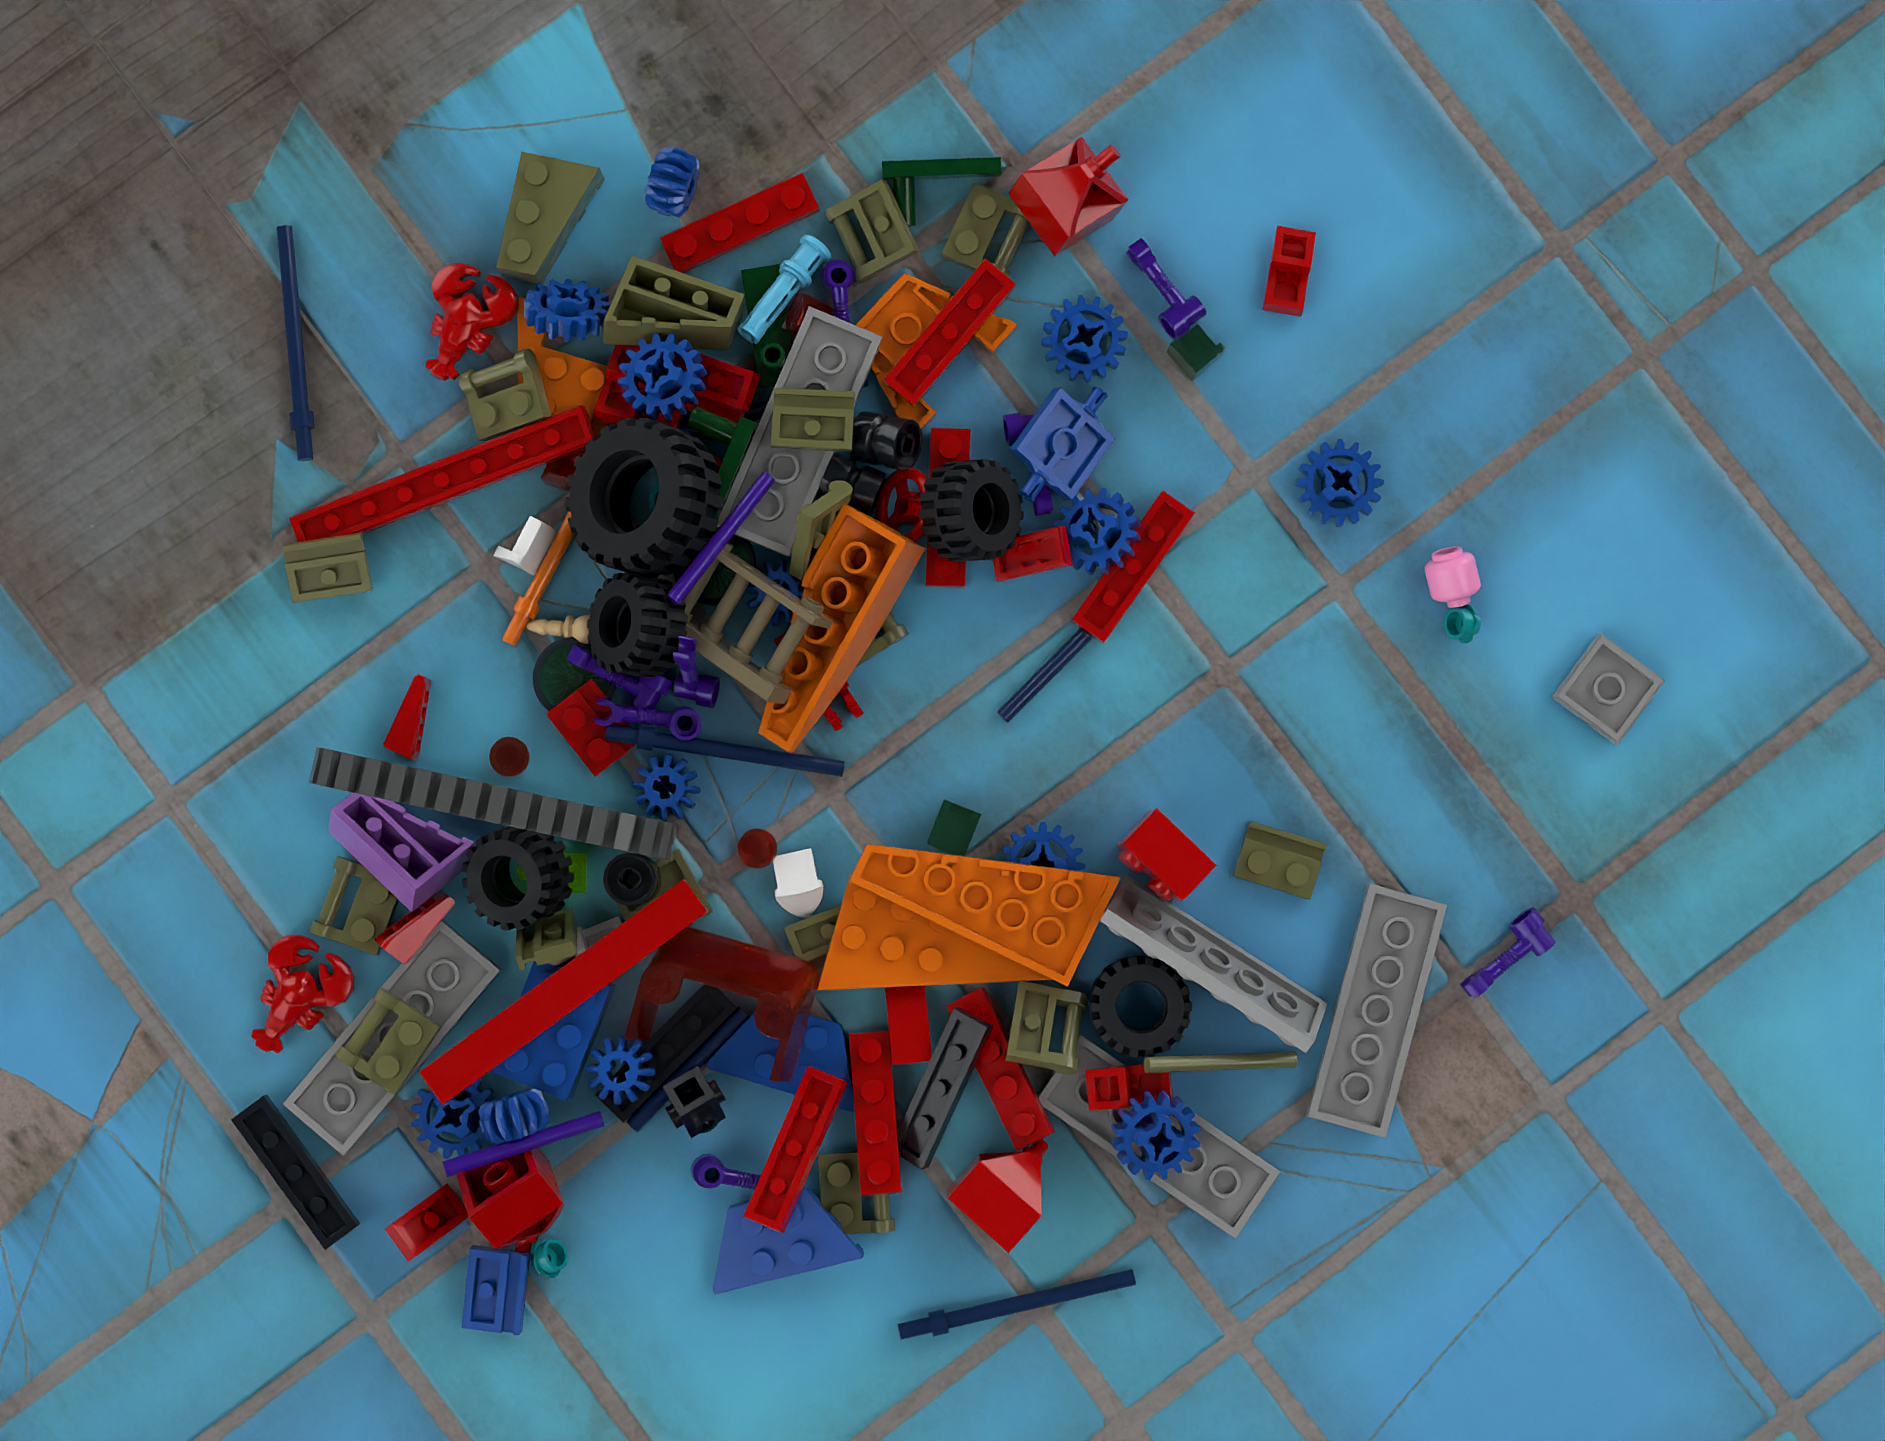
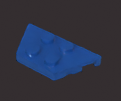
(752, 1056)
(760, 1254)

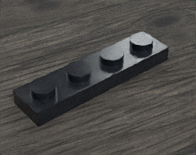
(675, 1043)
(941, 1086)
(295, 1171)

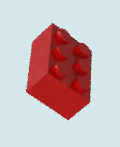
(1164, 857)

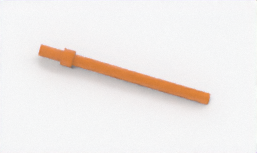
(527, 606)

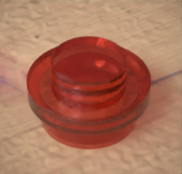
(509, 756)
(757, 848)

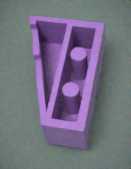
(397, 848)

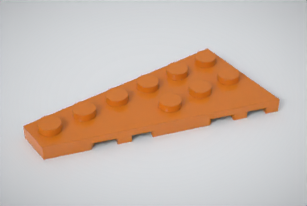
(1012, 908)

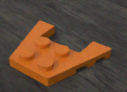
(901, 319)
(566, 378)

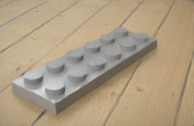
(822, 357)
(1214, 963)
(437, 981)
(1376, 1010)
(1219, 1184)

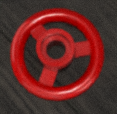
(907, 502)

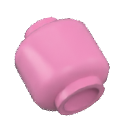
(1452, 576)

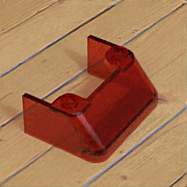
(778, 980)

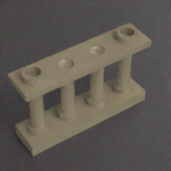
(737, 658)

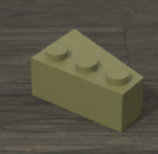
(542, 213)
(667, 302)

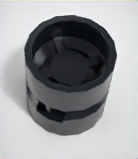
(886, 440)
(864, 481)
(632, 879)

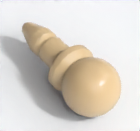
(570, 628)

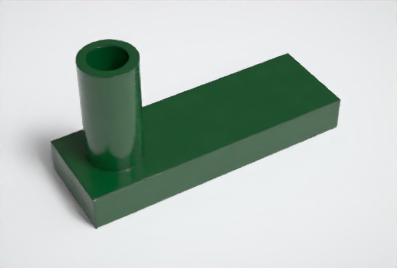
(904, 172)
(776, 343)
(735, 435)

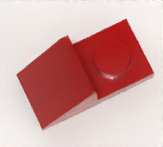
(427, 1222)

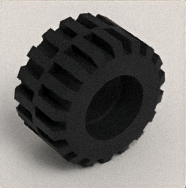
(971, 510)
(635, 625)
(493, 888)
(1175, 1011)

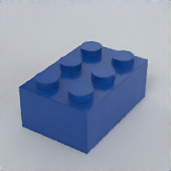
(559, 1054)

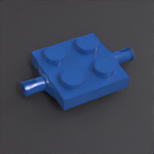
(1062, 443)

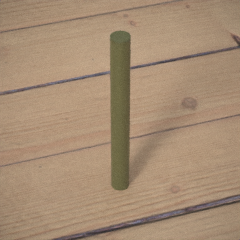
(1218, 1062)

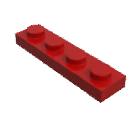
(740, 224)
(949, 333)
(945, 447)
(1121, 586)
(1006, 1080)
(875, 1113)
(795, 1149)

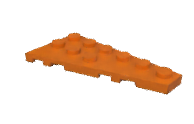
(894, 947)

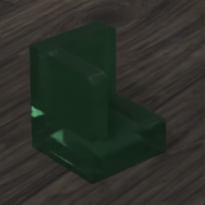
(1195, 352)
(953, 828)

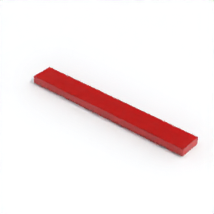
(448, 477)
(563, 991)

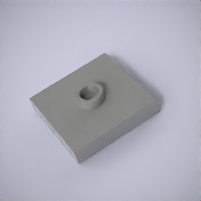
(1607, 689)

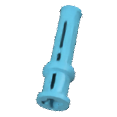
(794, 275)

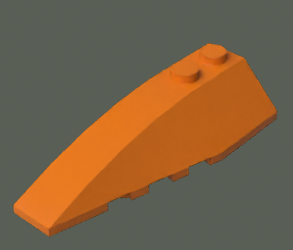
(857, 583)

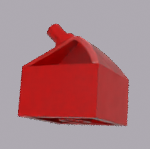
(1069, 194)
(1002, 1193)
(512, 1199)

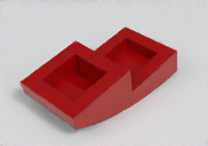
(1289, 271)
(611, 404)
(908, 1024)
(1116, 1085)

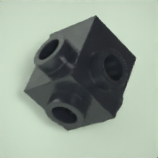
(694, 1102)

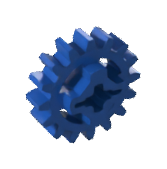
(566, 309)
(1076, 323)
(669, 391)
(1351, 494)
(1112, 529)
(1042, 838)
(464, 1131)
(1166, 1148)

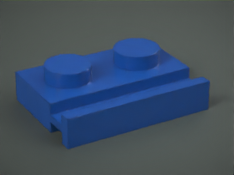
(495, 1290)

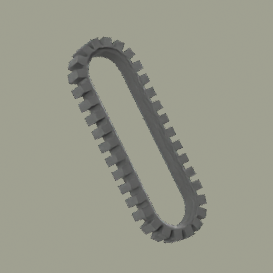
(493, 803)

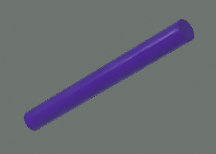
(720, 538)
(521, 1145)

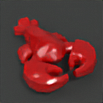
(465, 317)
(298, 991)

